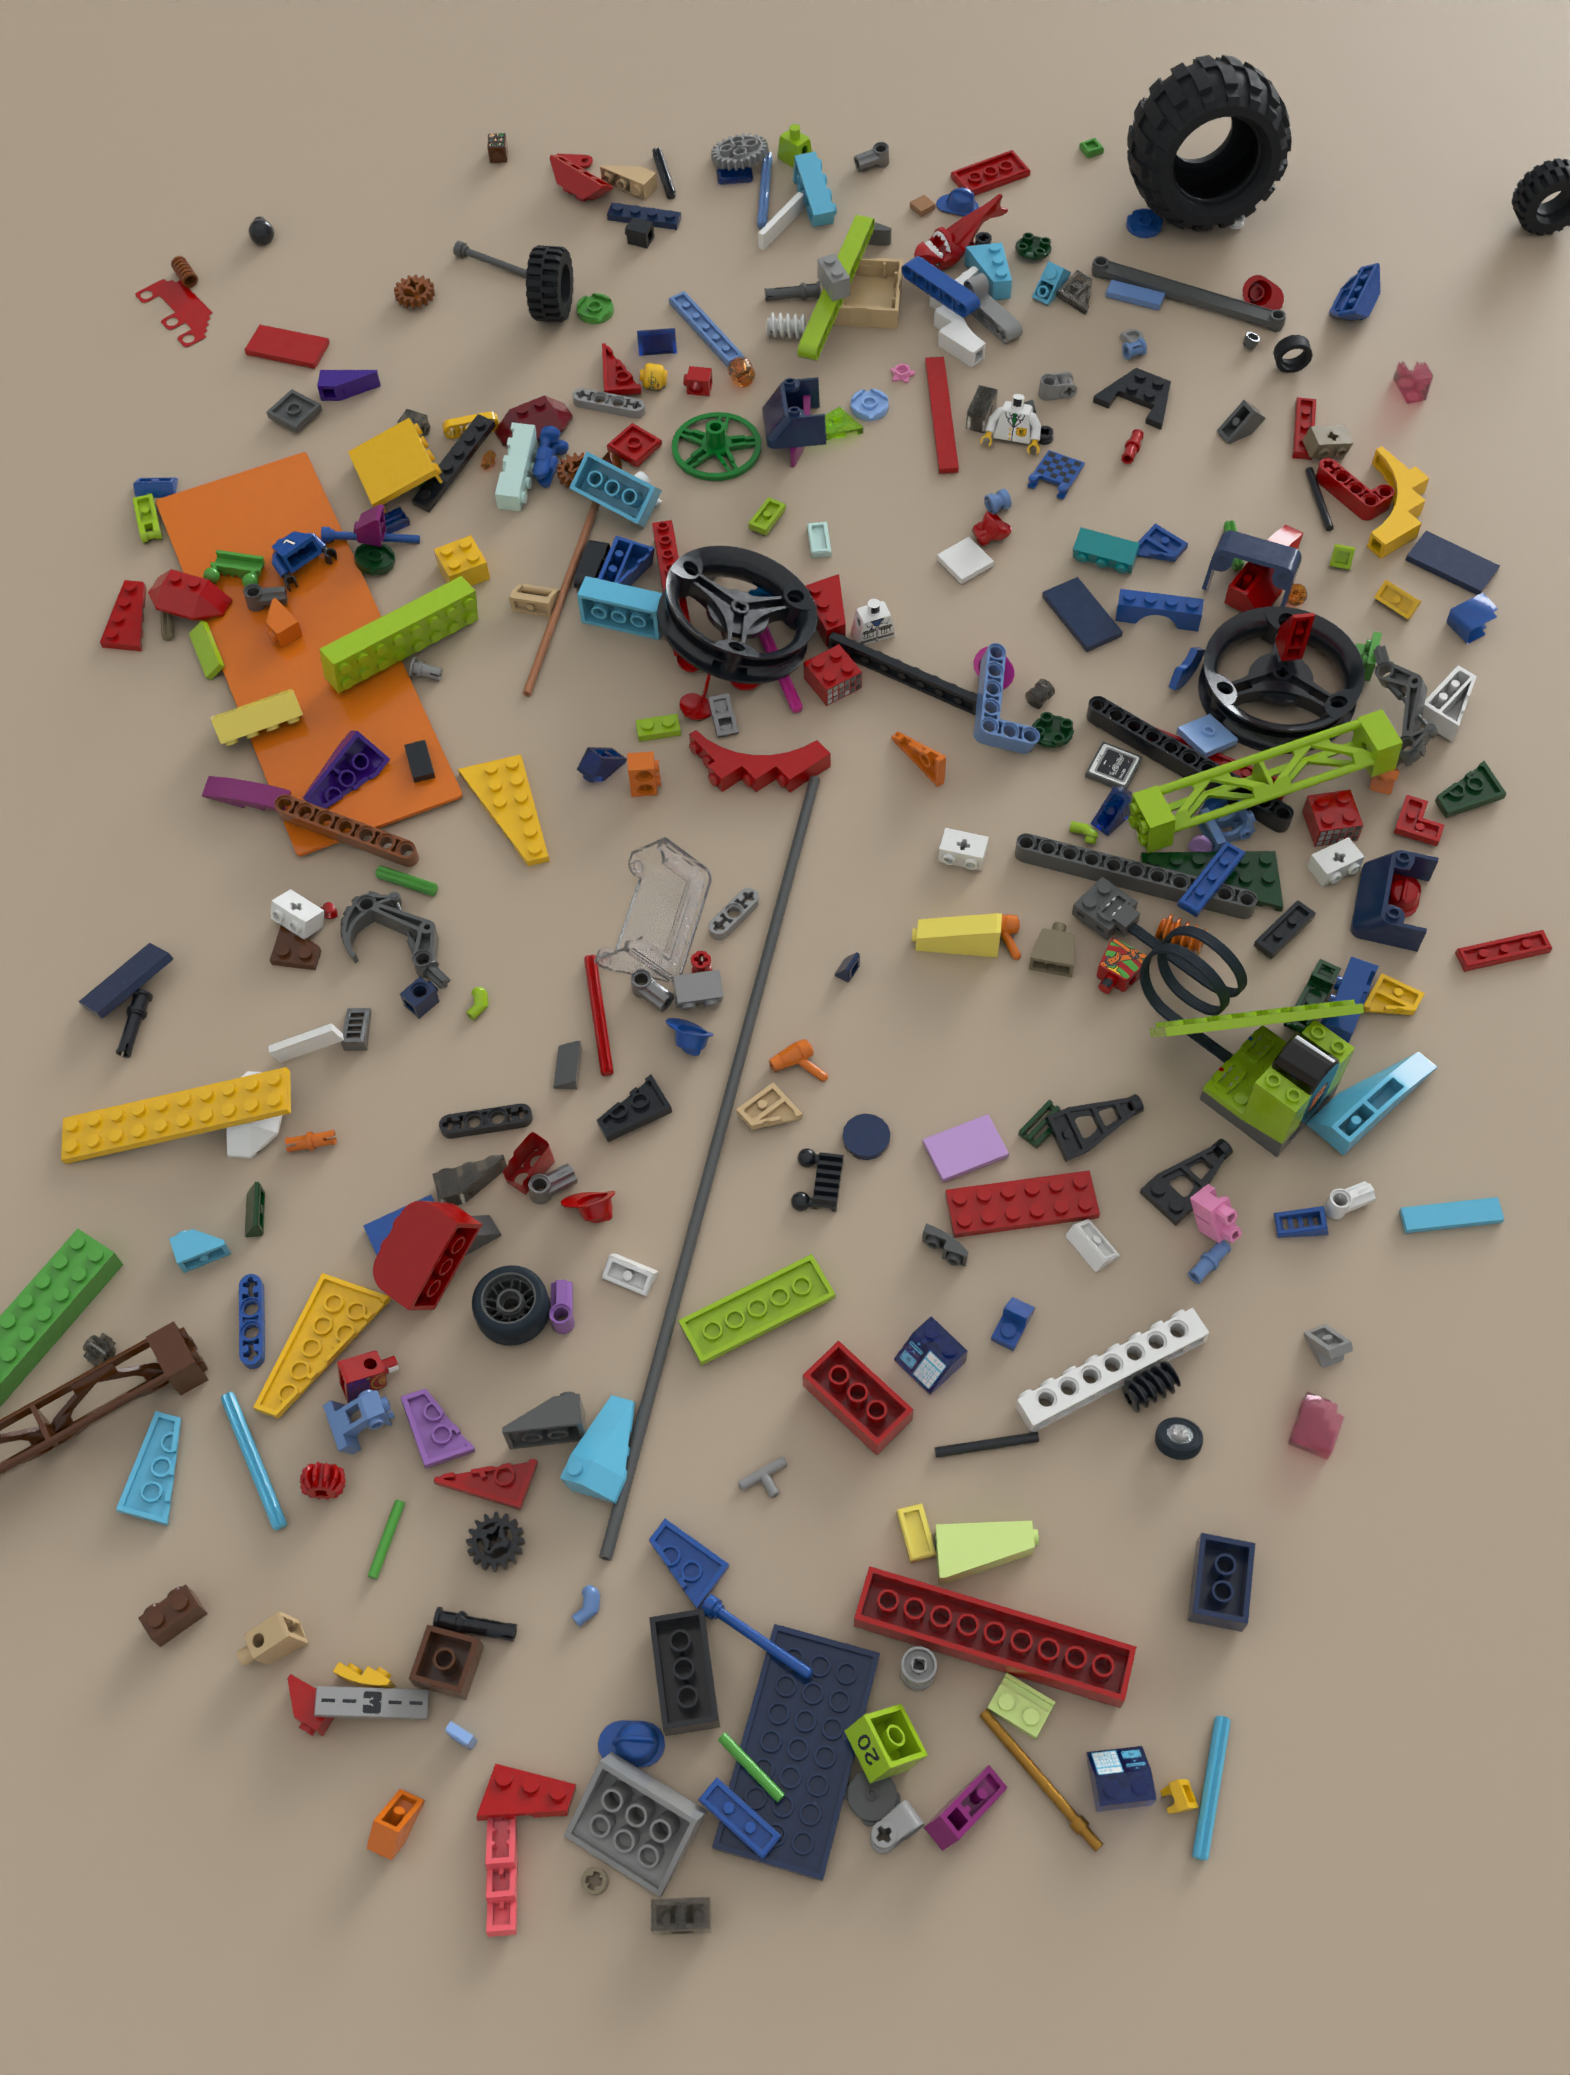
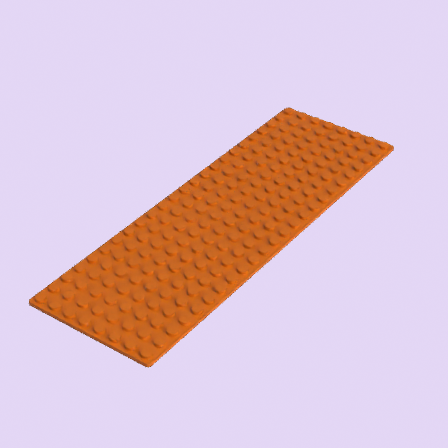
(248, 517)

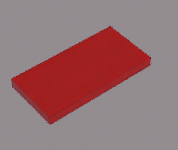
(991, 173)
(287, 346)

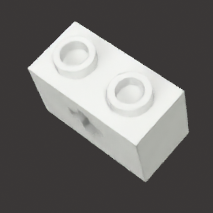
(963, 849)
(1335, 862)
(297, 914)

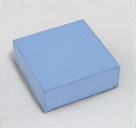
(460, 1735)

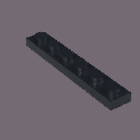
(454, 462)

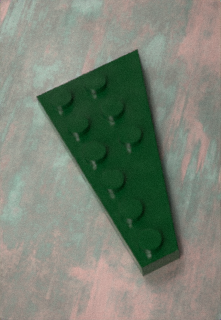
(1255, 872)

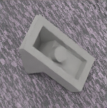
(1328, 1345)

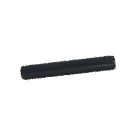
(664, 173)

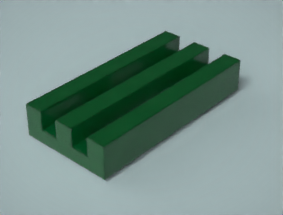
(1029, 1138)

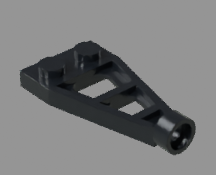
(1066, 1131)
(1167, 1199)

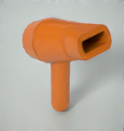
(1010, 925)
(797, 1054)

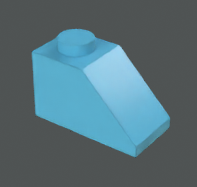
(197, 1249)

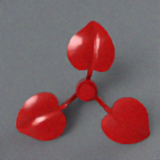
(696, 706)

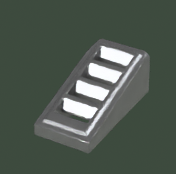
(361, 1042)

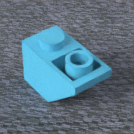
(1049, 283)

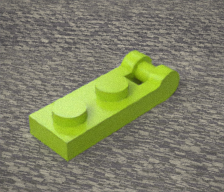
(147, 518)

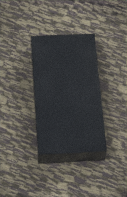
(419, 761)

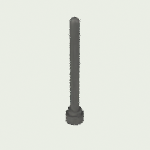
(462, 250)

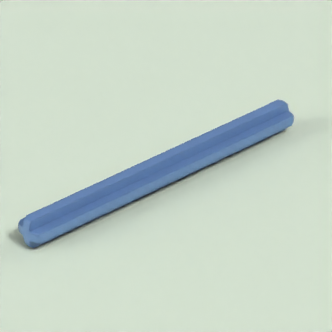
(764, 191)

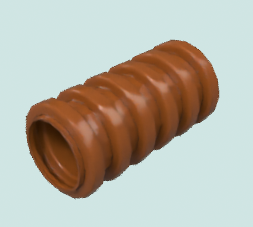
(184, 271)

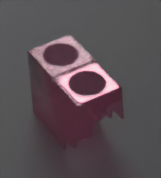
(1413, 384)
(1316, 1426)

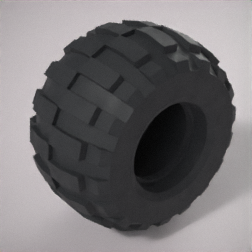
(1232, 176)

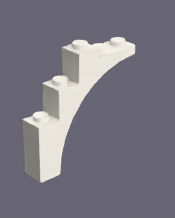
(954, 333)

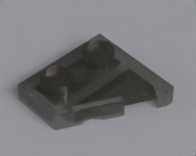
(1076, 291)

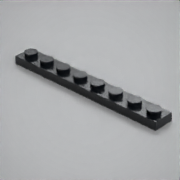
(906, 674)

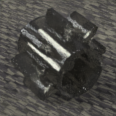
(99, 1349)

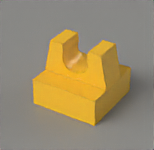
(1183, 1796)

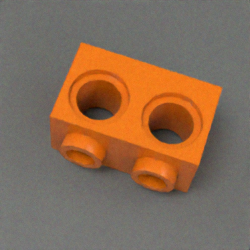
(643, 774)

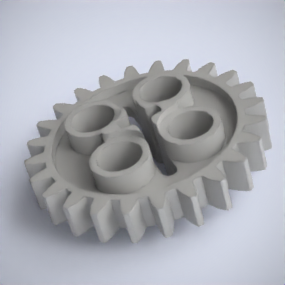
(739, 151)

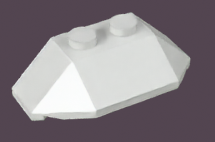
(249, 1138)

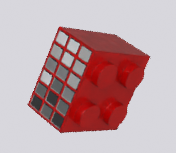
(832, 675)
(1332, 817)

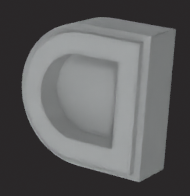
(1131, 335)

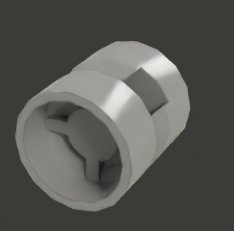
(918, 1668)

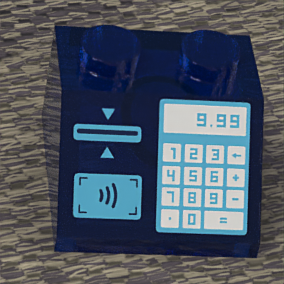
(931, 1355)
(1121, 1778)

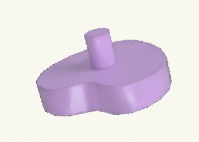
(1200, 844)

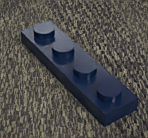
(660, 218)

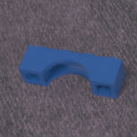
(1183, 611)

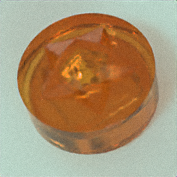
(1298, 595)

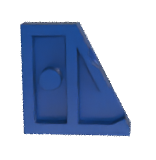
(1161, 544)

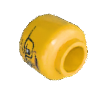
(653, 376)

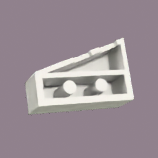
(1448, 702)

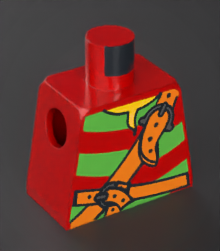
(1119, 966)

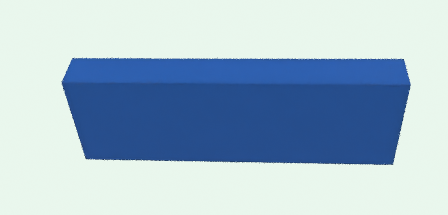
(739, 1818)

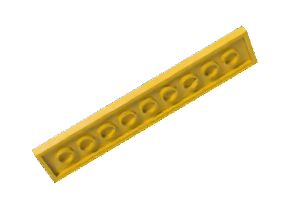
(176, 1115)

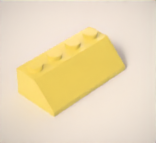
(256, 716)

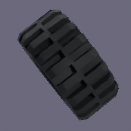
(1534, 188)
(549, 283)

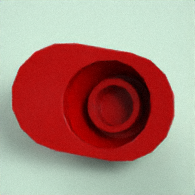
(1263, 292)
(1405, 894)
(591, 1205)

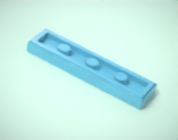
(1451, 1215)

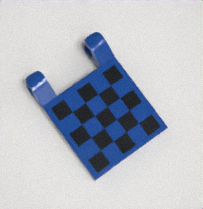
(1057, 470)

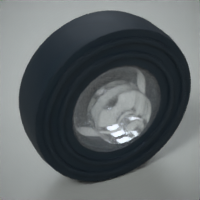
(1179, 1438)

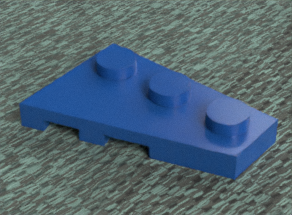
(688, 1561)

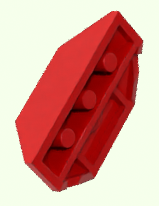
(577, 180)
(188, 596)

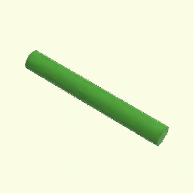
(386, 1539)
(751, 1767)

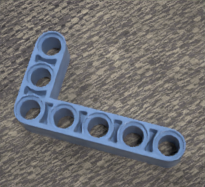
(991, 681)

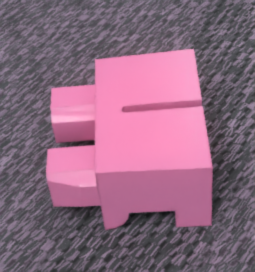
(1215, 1215)

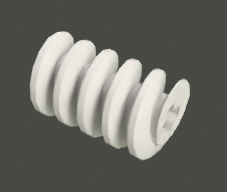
(786, 325)

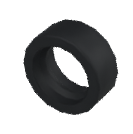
(1290, 343)

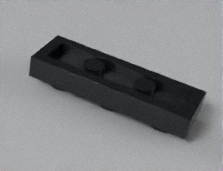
(1284, 929)

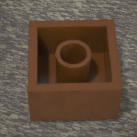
(446, 1662)

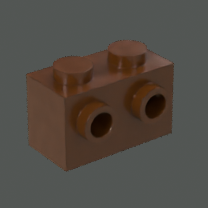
(172, 1615)

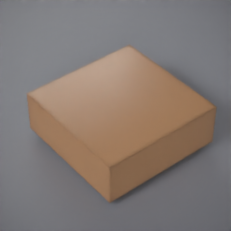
(922, 205)

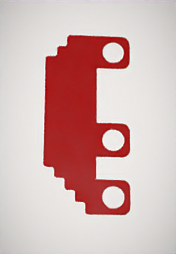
(185, 304)

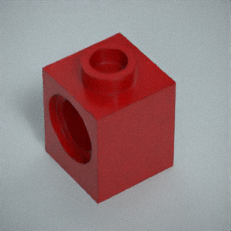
(698, 381)

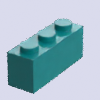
(1105, 550)

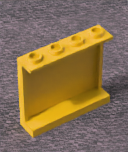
(394, 462)

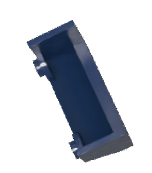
(785, 420)
(1270, 554)
(1372, 915)

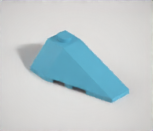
(601, 1455)

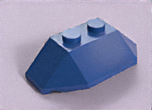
(1358, 295)

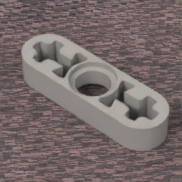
(732, 923)

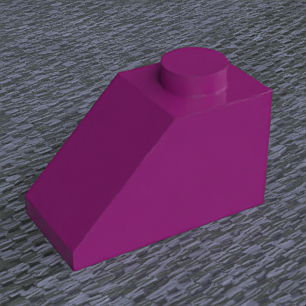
(371, 526)

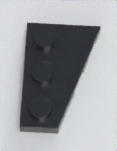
(637, 1110)

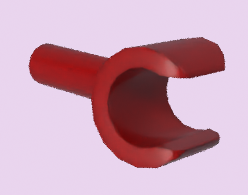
(329, 910)

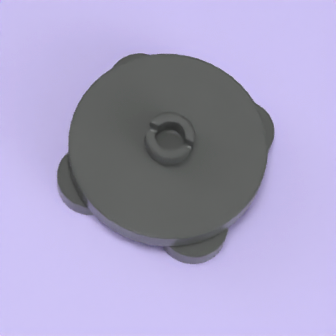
(872, 1800)

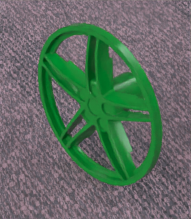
(717, 444)

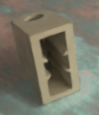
(1054, 951)

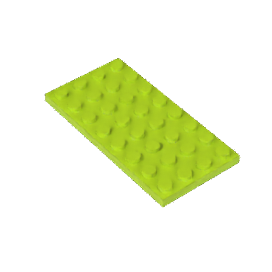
(1256, 1018)

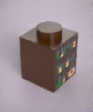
(497, 148)

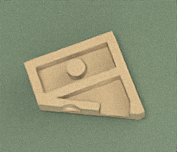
(768, 1109)

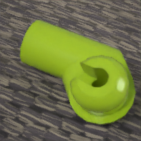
(480, 1002)

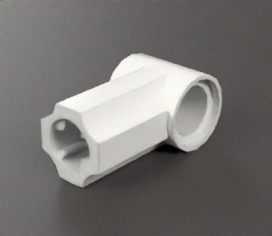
(1349, 1199)

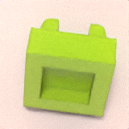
(1342, 556)

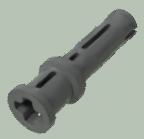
(803, 291)

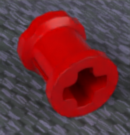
(701, 965)

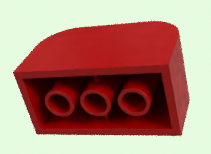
(424, 1253)

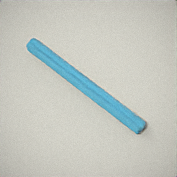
(253, 1461)

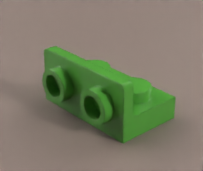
(1367, 654)

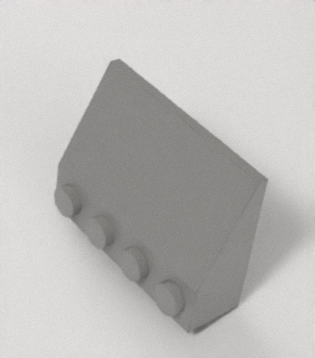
(635, 1823)

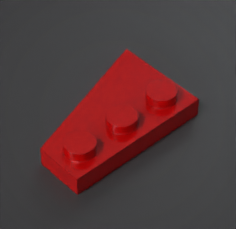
(523, 1793)

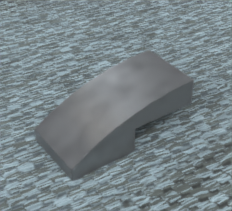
(722, 715)

